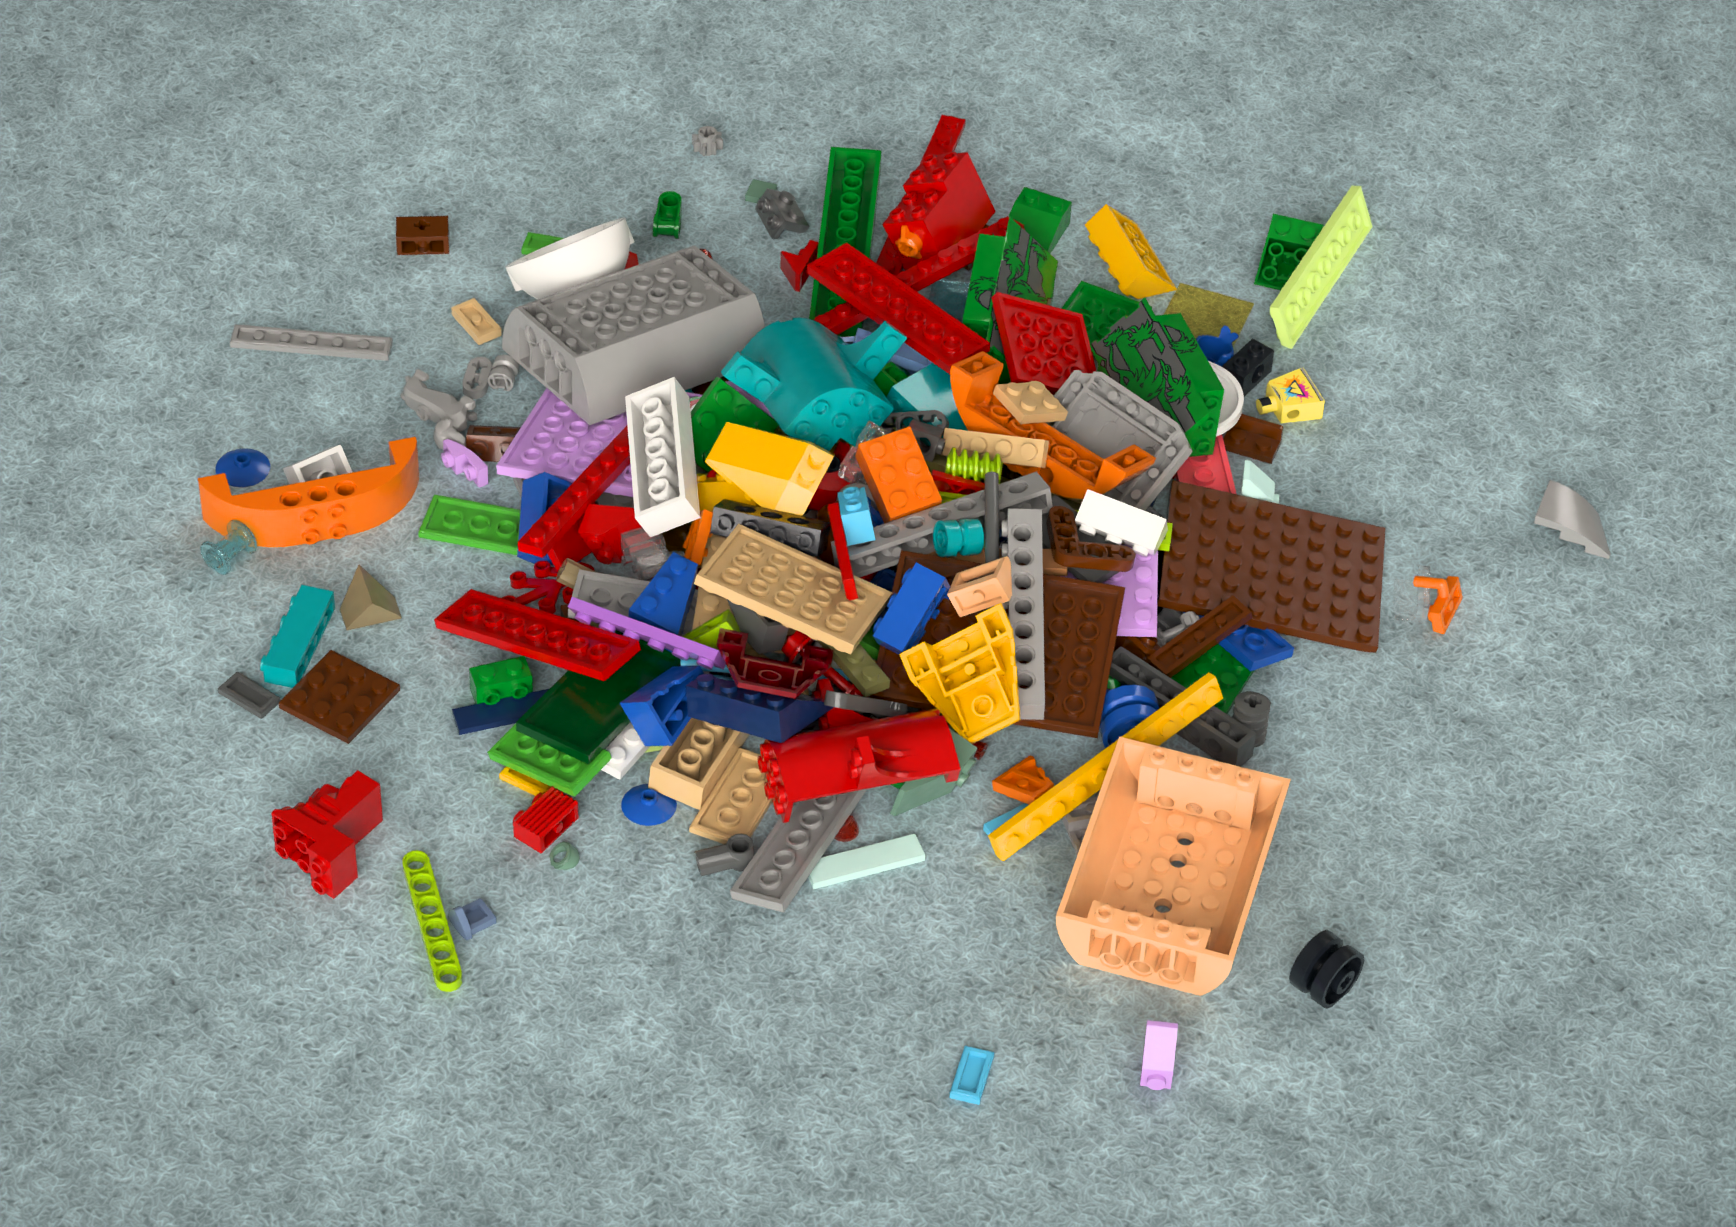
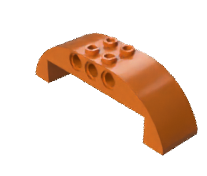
(1069, 465)
(316, 507)

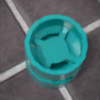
(961, 536)

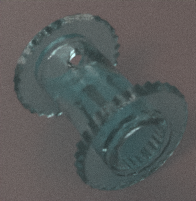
(219, 555)

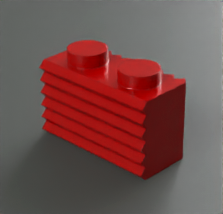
(545, 819)

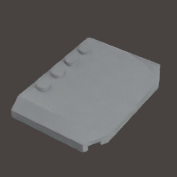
(1111, 418)

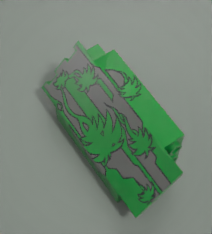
(1012, 267)
(1166, 369)

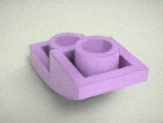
(464, 460)

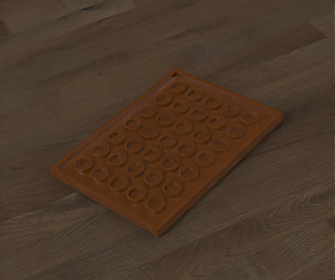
(1286, 564)
(1078, 645)

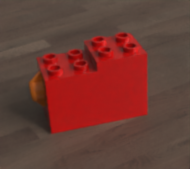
(939, 208)

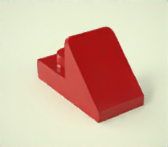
(795, 265)

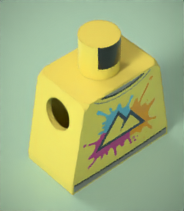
(1292, 398)

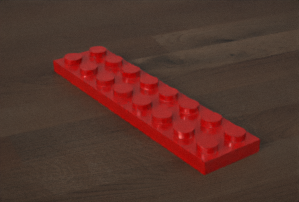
(889, 299)
(538, 634)

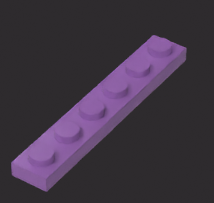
(656, 638)

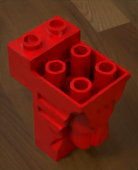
(327, 828)

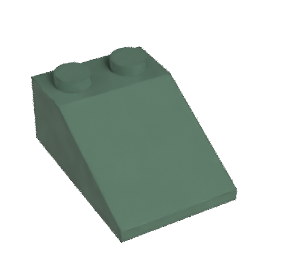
(924, 790)

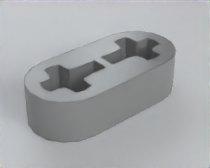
(472, 377)

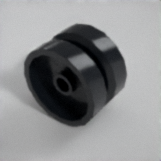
(1326, 968)

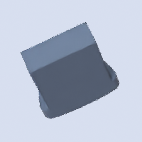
(471, 918)

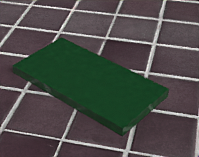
(585, 713)

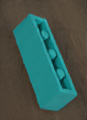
(298, 636)

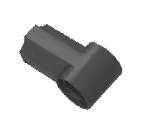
(732, 855)

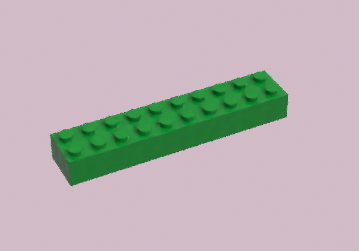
(847, 215)

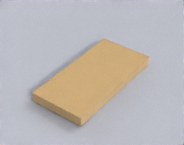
(735, 802)

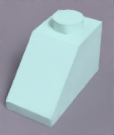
(1257, 484)

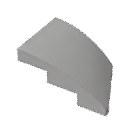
(1574, 517)

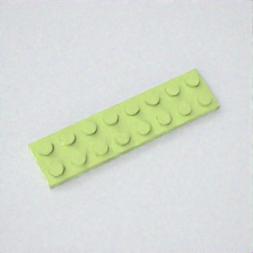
(1321, 267)

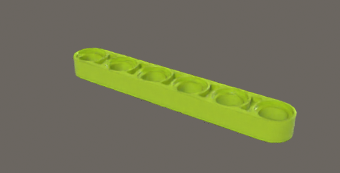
(430, 921)

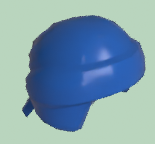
(1218, 349)

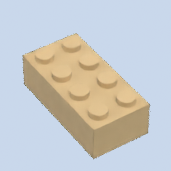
(695, 762)

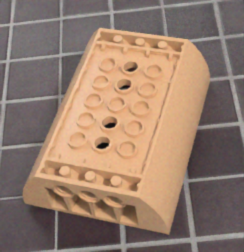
(1127, 872)

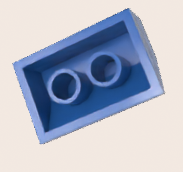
(537, 497)

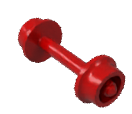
(794, 650)

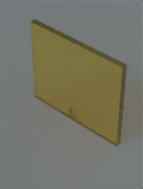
(1209, 311)

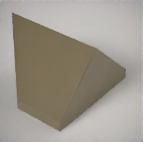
(367, 602)

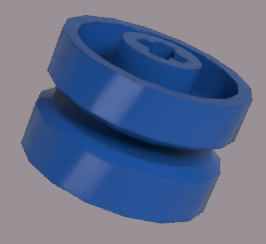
(1124, 710)

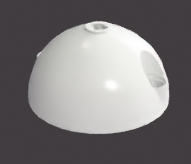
(573, 260)

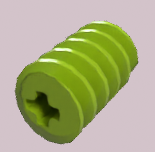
(972, 466)

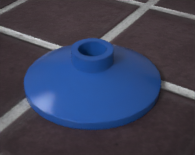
(243, 467)
(646, 811)

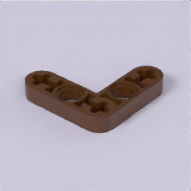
(1078, 555)

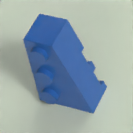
(667, 596)
(911, 609)
(660, 707)

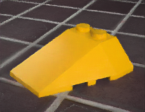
(770, 467)
(970, 675)

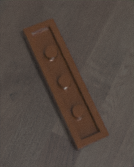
(1200, 637)

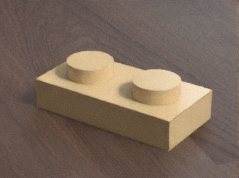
(476, 321)

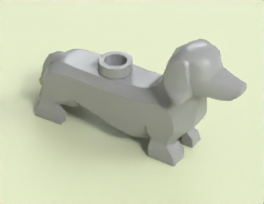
(440, 408)

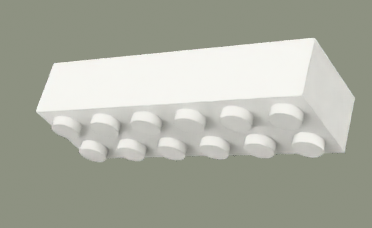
(662, 457)

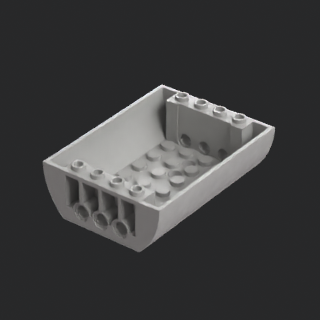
(634, 331)

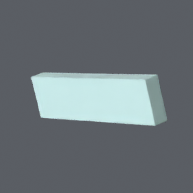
(866, 861)

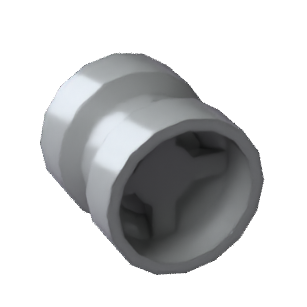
(503, 373)

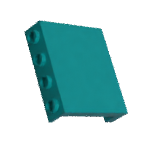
(926, 391)

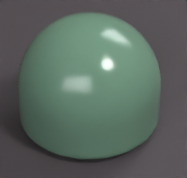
(571, 858)

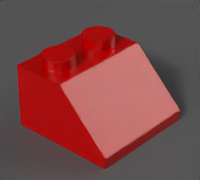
(603, 529)

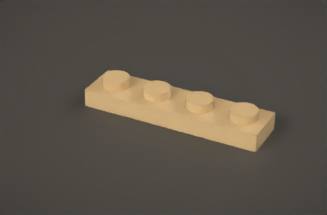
(1011, 448)

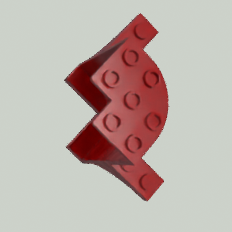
(856, 755)

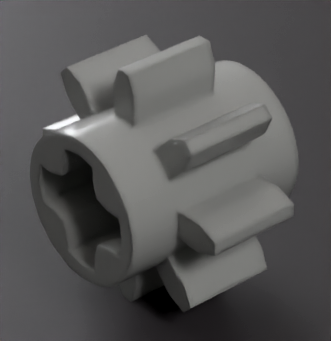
(707, 141)

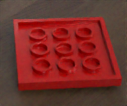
(1041, 341)

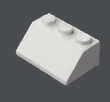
(1121, 523)

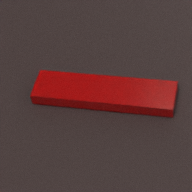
(842, 551)

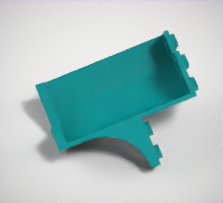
(815, 380)

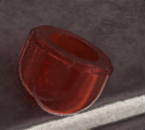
(848, 831)

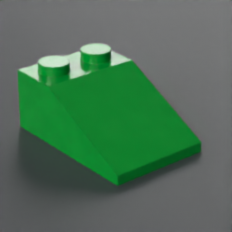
(1042, 216)

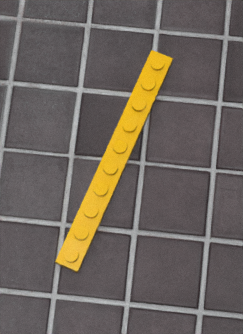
(1090, 776)

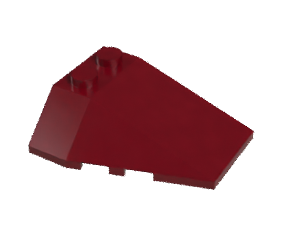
(768, 674)

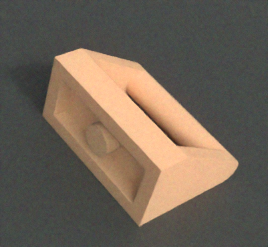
(982, 592)

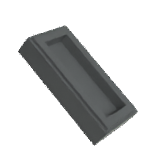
(249, 695)

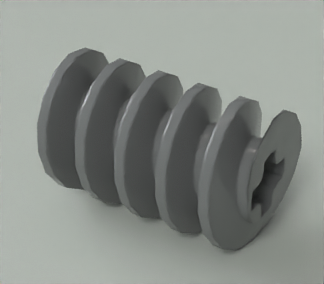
(1253, 712)

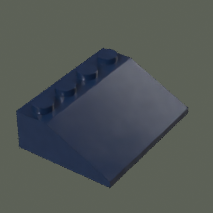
(752, 712)

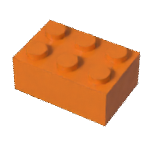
(897, 475)

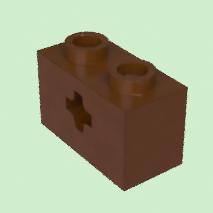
(422, 235)

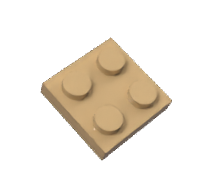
(1030, 402)

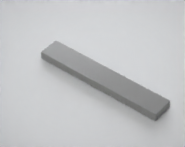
(311, 342)

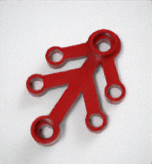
(544, 587)

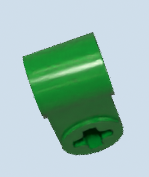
(668, 215)

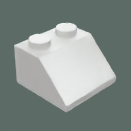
(320, 465)

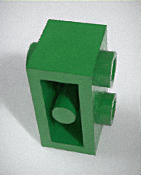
(500, 680)

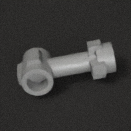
(1186, 619)

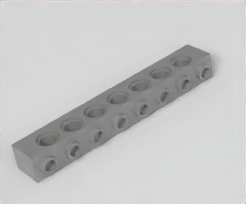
(1027, 525)
(915, 531)

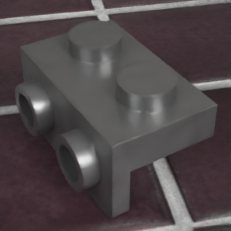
(780, 212)

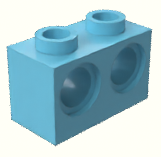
(856, 515)

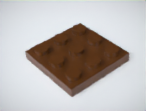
(339, 696)

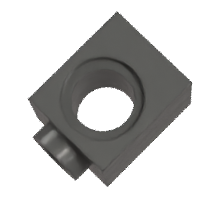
(933, 434)

